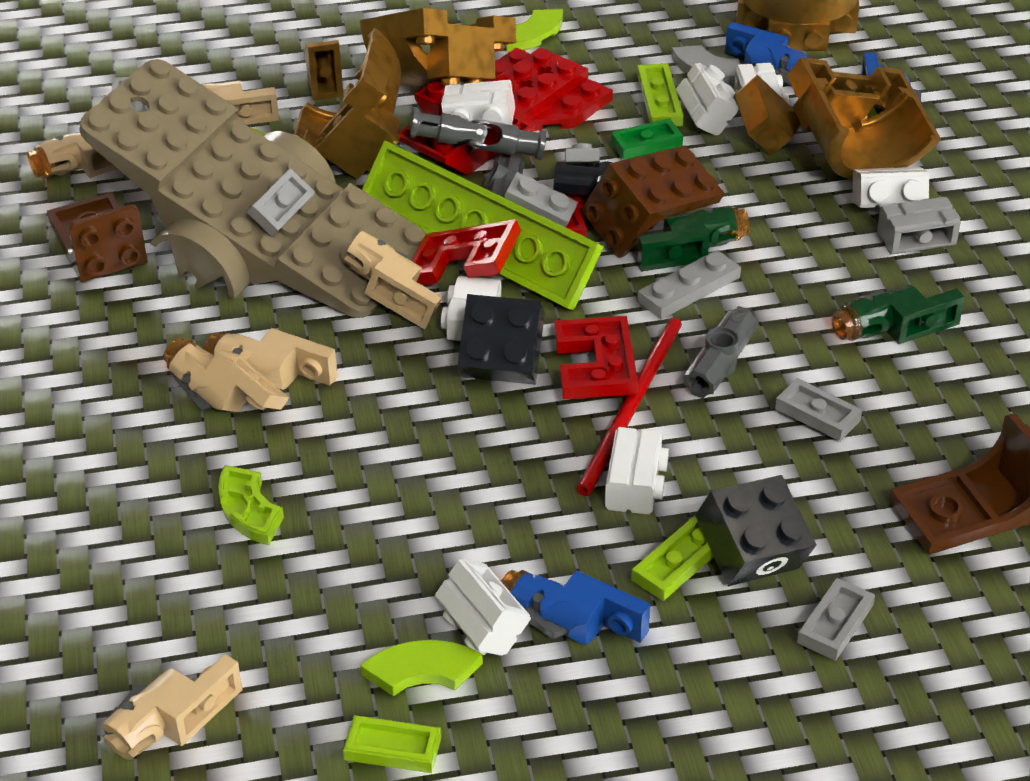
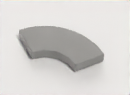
(687, 56)

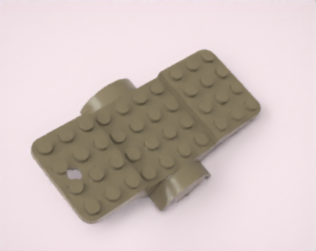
(213, 168)

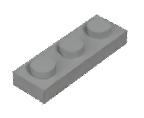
(689, 284)

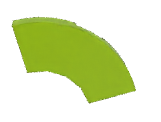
(537, 28)
(246, 506)
(421, 663)

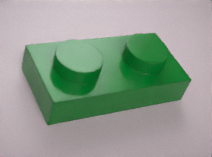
(646, 139)

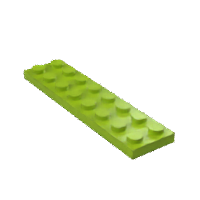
(436, 200)

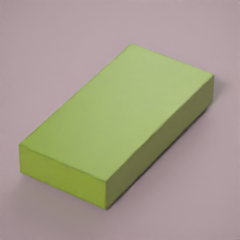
(392, 744)

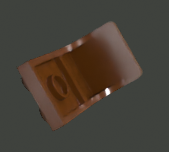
(645, 191)
(99, 235)
(972, 500)

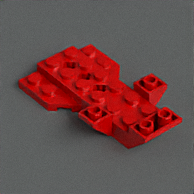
(544, 92)

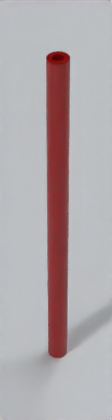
(629, 407)

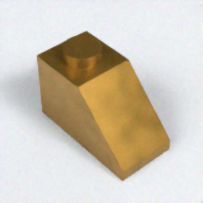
(324, 70)
(766, 115)

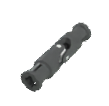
(457, 130)

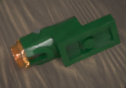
(690, 236)
(900, 313)

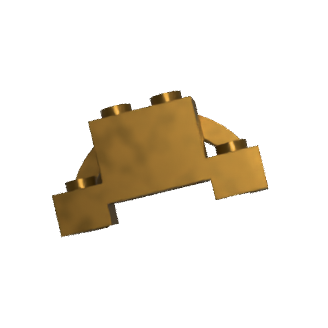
(803, 21)
(455, 52)
(837, 110)
(366, 120)

